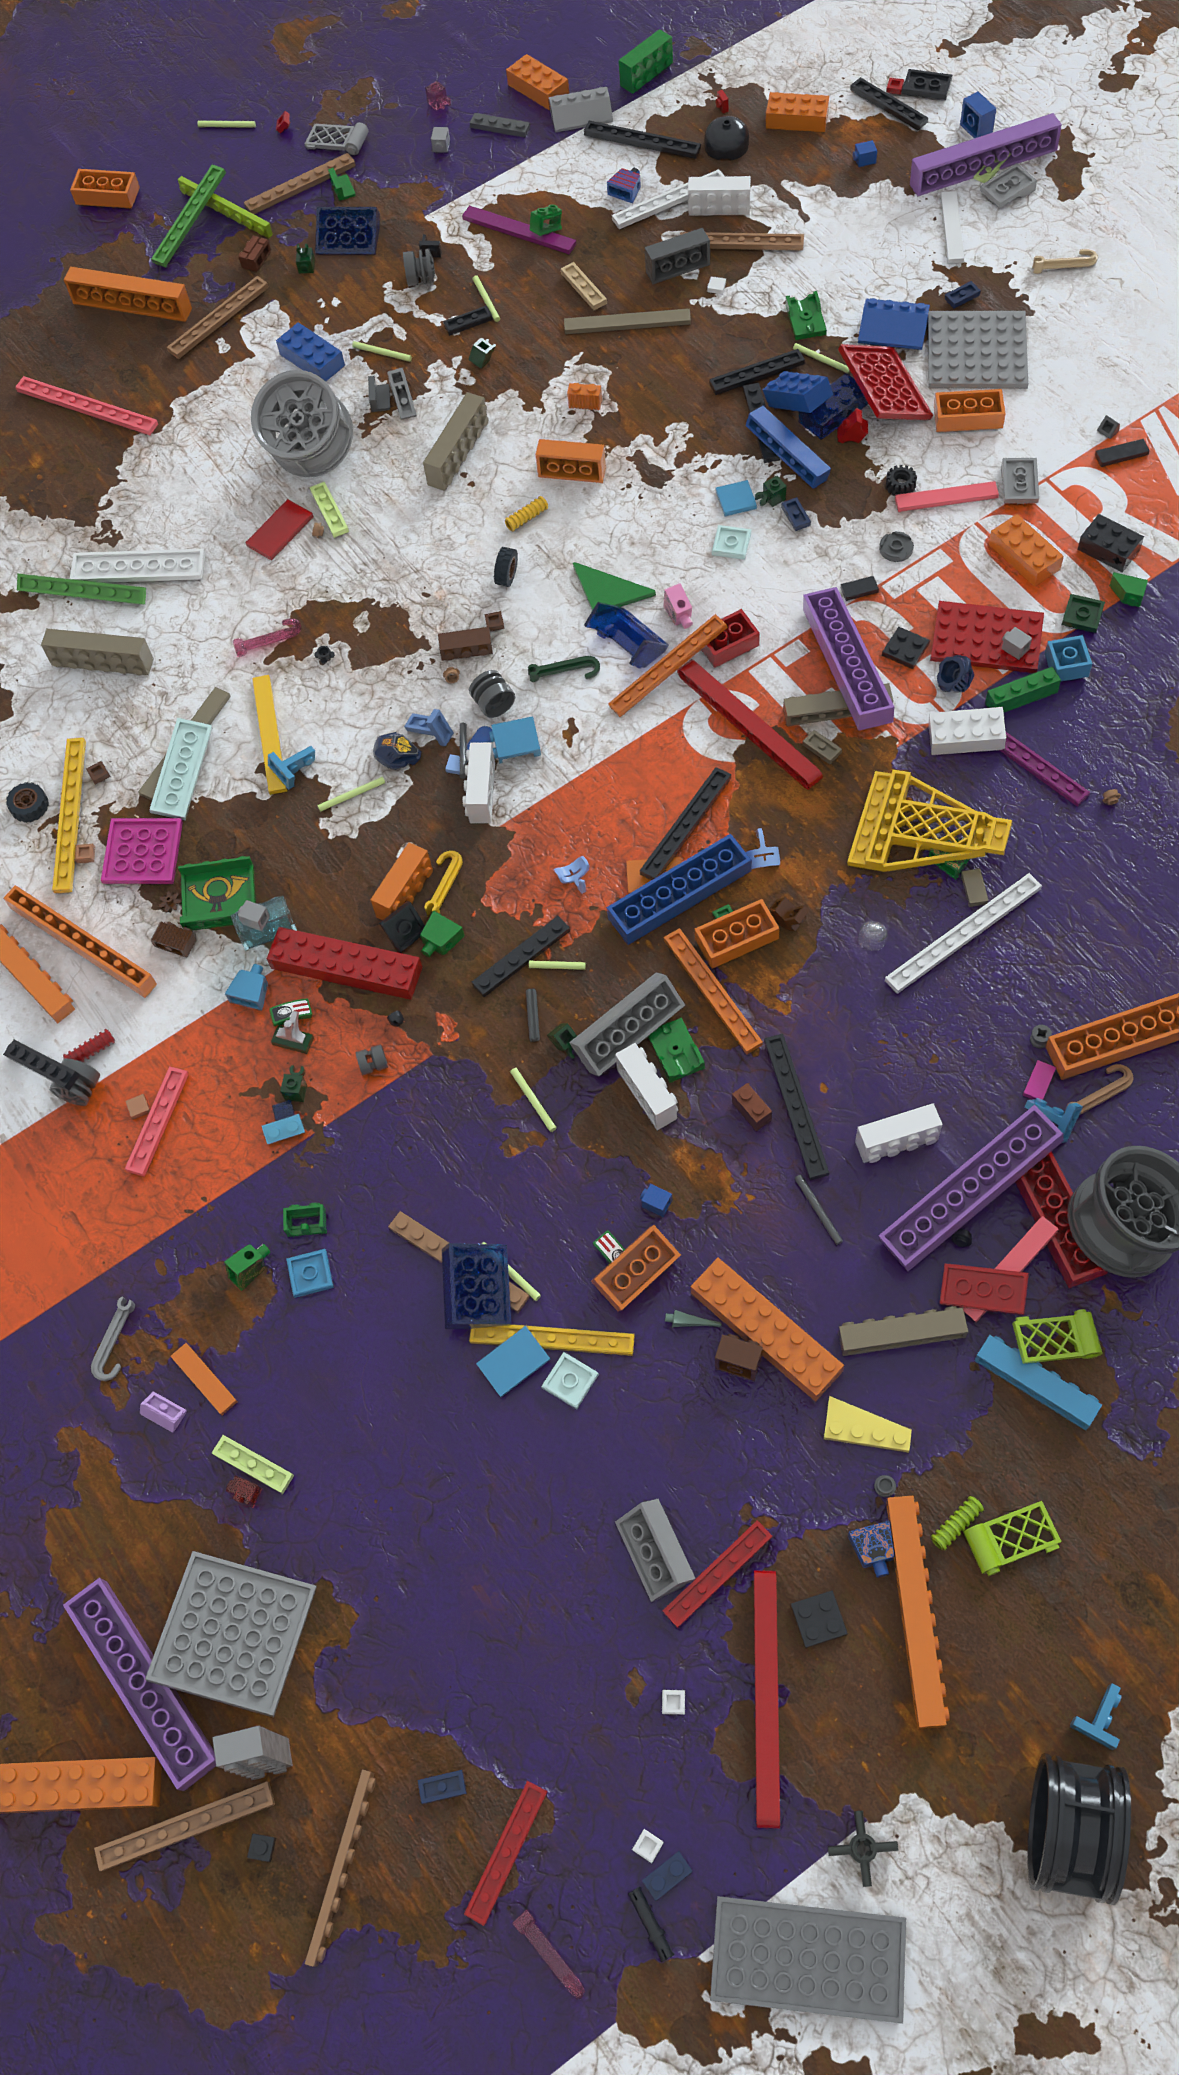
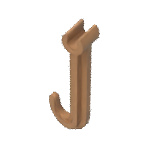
(1108, 1091)

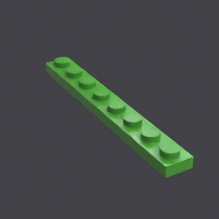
(188, 215)
(81, 588)

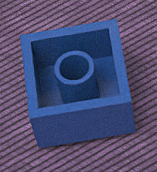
(977, 115)

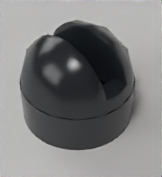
(395, 1018)

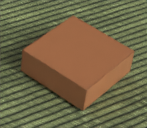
(84, 853)
(138, 1106)

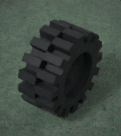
(901, 473)

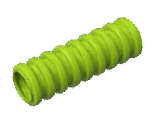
(957, 1523)

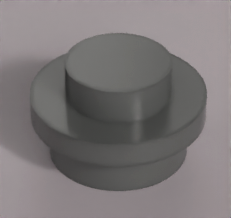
(885, 1486)

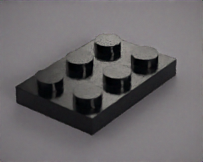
(927, 84)

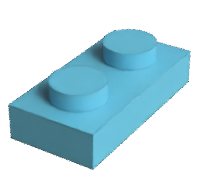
(283, 1129)

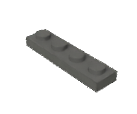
(500, 125)

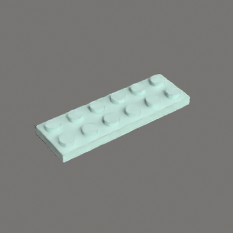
(181, 769)

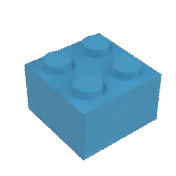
(1069, 657)

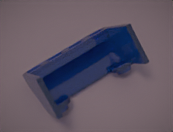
(628, 632)

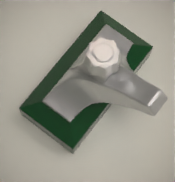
(291, 1037)

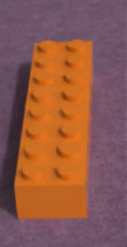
(128, 294)
(1115, 1037)
(759, 1320)
(80, 1785)

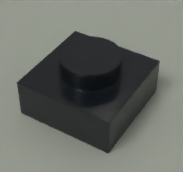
(261, 1847)

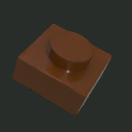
(494, 621)
(98, 772)

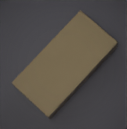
(974, 887)

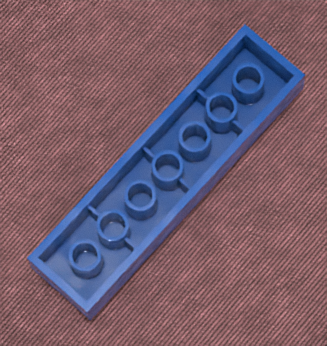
(679, 889)

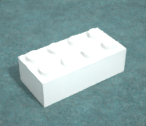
(719, 195)
(967, 731)
(479, 783)
(646, 1086)
(898, 1133)

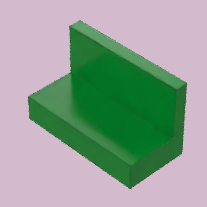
(341, 185)

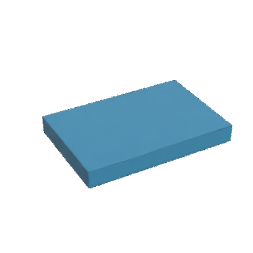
(513, 1361)

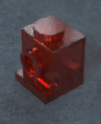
(243, 1491)

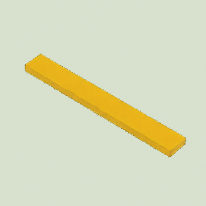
(268, 729)
(560, 1339)

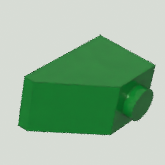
(1128, 588)

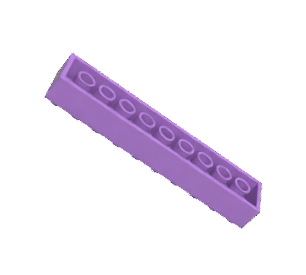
(967, 158)
(848, 659)
(971, 1187)
(155, 1708)

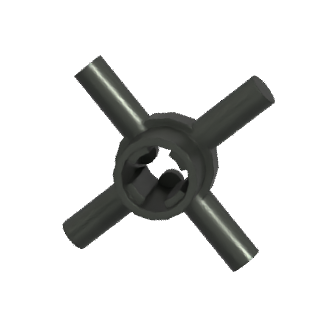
(851, 1849)

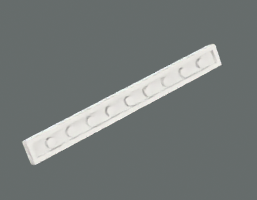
(963, 933)

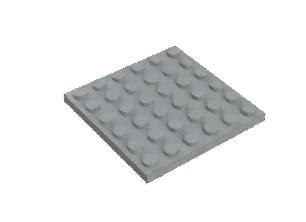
(977, 349)
(231, 1634)

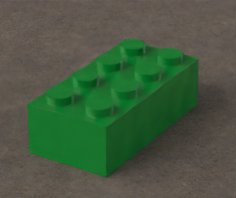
(645, 61)

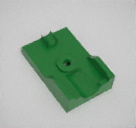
(806, 316)
(677, 1062)

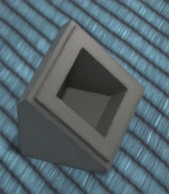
(1109, 427)

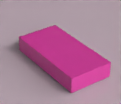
(1039, 1080)

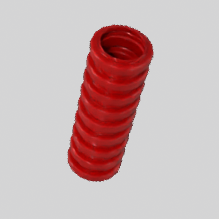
(91, 1047)

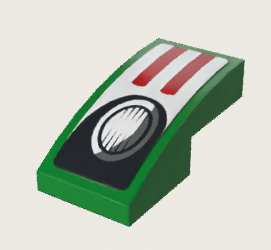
(283, 1012)
(608, 1246)

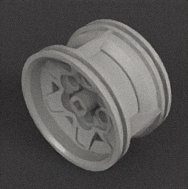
(274, 409)

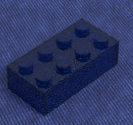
(834, 410)

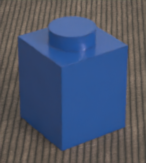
(865, 153)
(656, 1200)

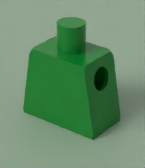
(440, 935)

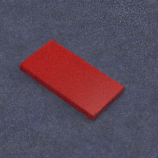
(279, 529)
(984, 1289)

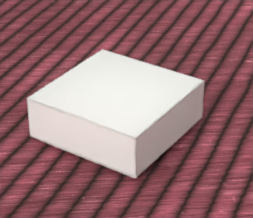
(716, 285)
(673, 1702)
(648, 1846)

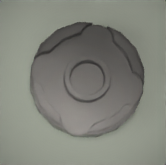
(896, 546)

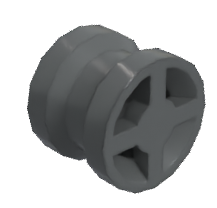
(1037, 1040)

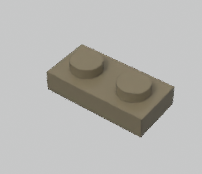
(822, 746)

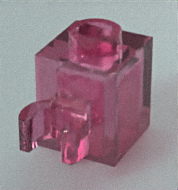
(437, 96)

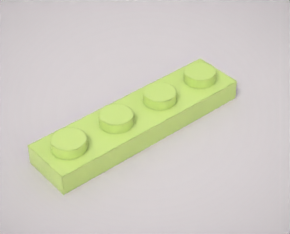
(329, 509)
(252, 1464)

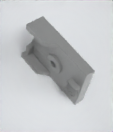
(1016, 179)
(1020, 480)

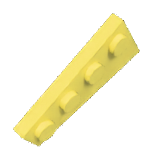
(859, 1427)

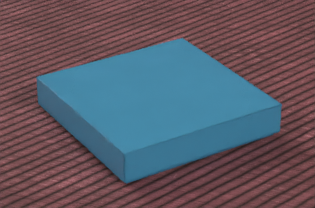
(736, 498)
(309, 1273)

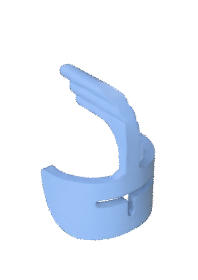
(771, 860)
(579, 864)

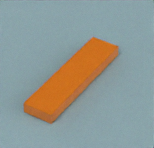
(204, 1379)

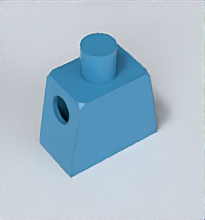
(248, 988)

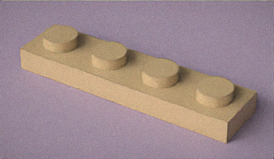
(583, 286)

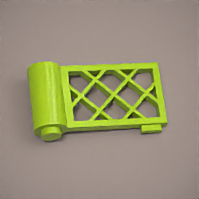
(1081, 1329)
(985, 1545)

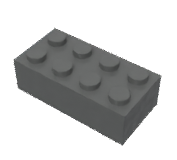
(677, 255)

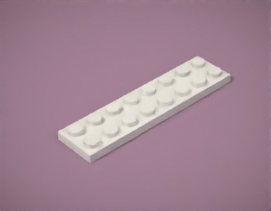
(138, 565)

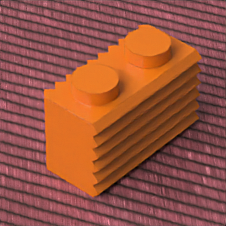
(584, 396)

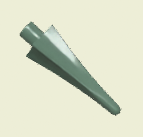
(682, 1319)

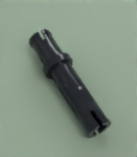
(655, 1933)

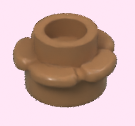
(318, 530)
(451, 675)
(1111, 797)

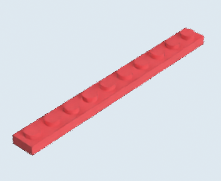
(87, 405)

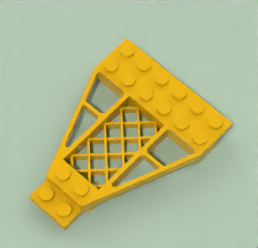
(881, 822)

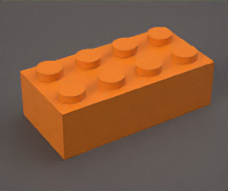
(536, 80)
(797, 112)
(105, 188)
(969, 410)
(570, 460)
(1026, 550)
(402, 881)
(736, 933)
(635, 1268)

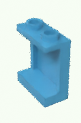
(515, 739)

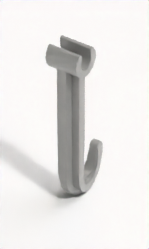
(109, 1341)

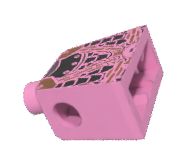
(678, 606)

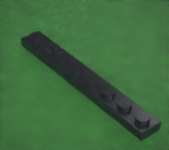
(642, 139)
(685, 824)
(796, 1107)

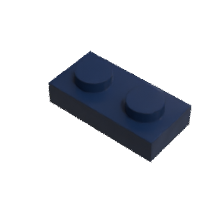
(962, 294)
(796, 514)
(442, 1787)
(667, 1876)

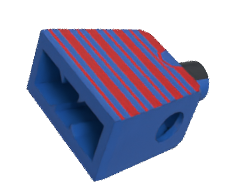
(624, 184)

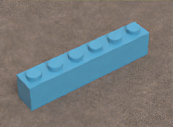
(1038, 1382)

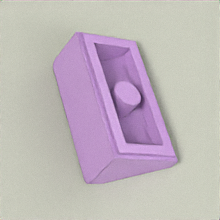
(162, 1411)

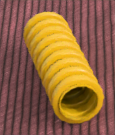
(526, 513)

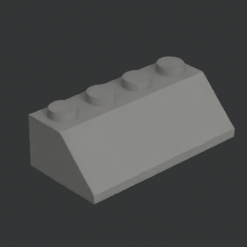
(577, 108)
(654, 1549)

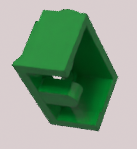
(538, 216)
(298, 1211)

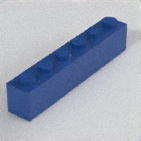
(788, 447)

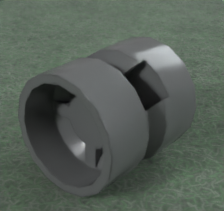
(378, 1057)

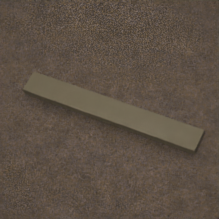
(627, 321)
(206, 715)

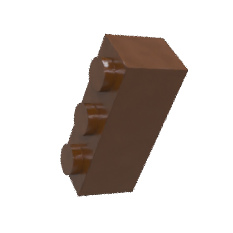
(465, 643)

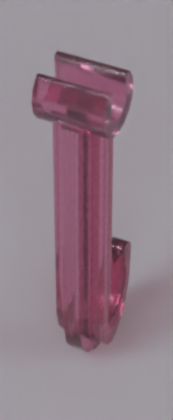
(241, 646)
(526, 1925)

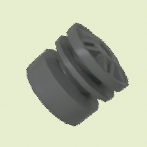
(418, 267)
(492, 693)
(80, 1090)

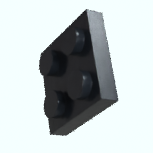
(905, 647)
(403, 926)
(819, 1619)

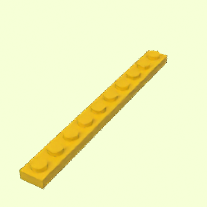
(69, 815)

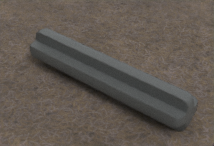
(532, 1011)

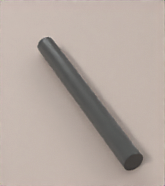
(463, 747)
(818, 1209)

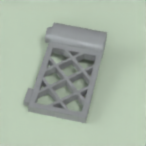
(352, 141)

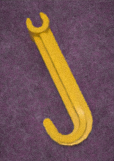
(446, 882)

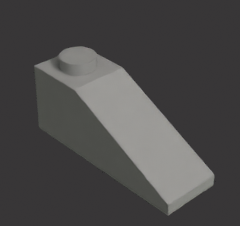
(401, 393)

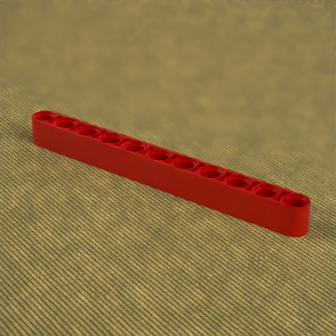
(750, 724)
(766, 1700)

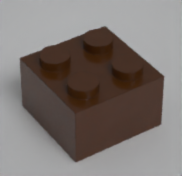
(738, 1357)

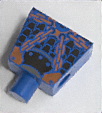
(873, 1546)

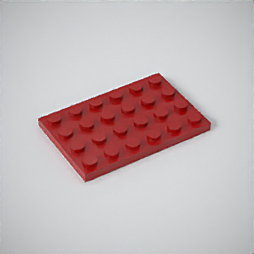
(885, 382)
(978, 634)

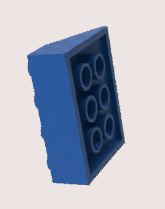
(893, 323)

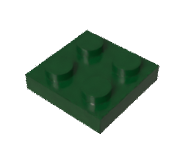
(1083, 613)

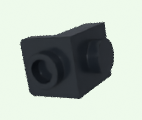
(434, 246)

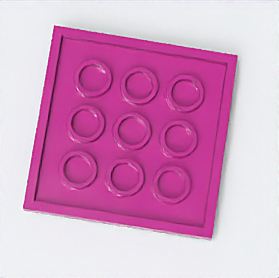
(142, 851)

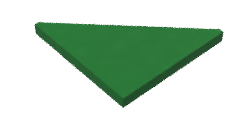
(608, 588)

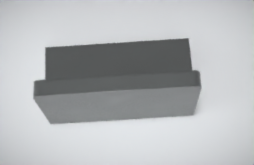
(378, 395)

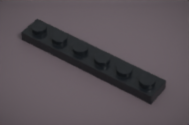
(889, 103)
(756, 371)
(754, 401)
(520, 956)
(41, 1064)

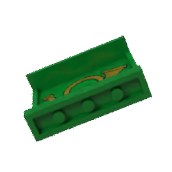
(215, 891)

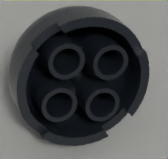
(726, 138)

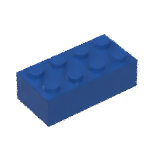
(310, 352)
(797, 391)

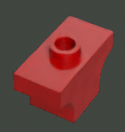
(853, 428)

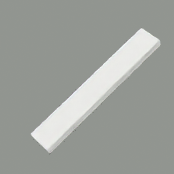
(952, 227)

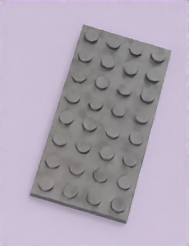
(809, 1959)

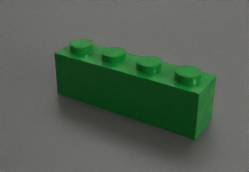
(1024, 690)

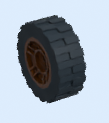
(505, 566)
(27, 802)

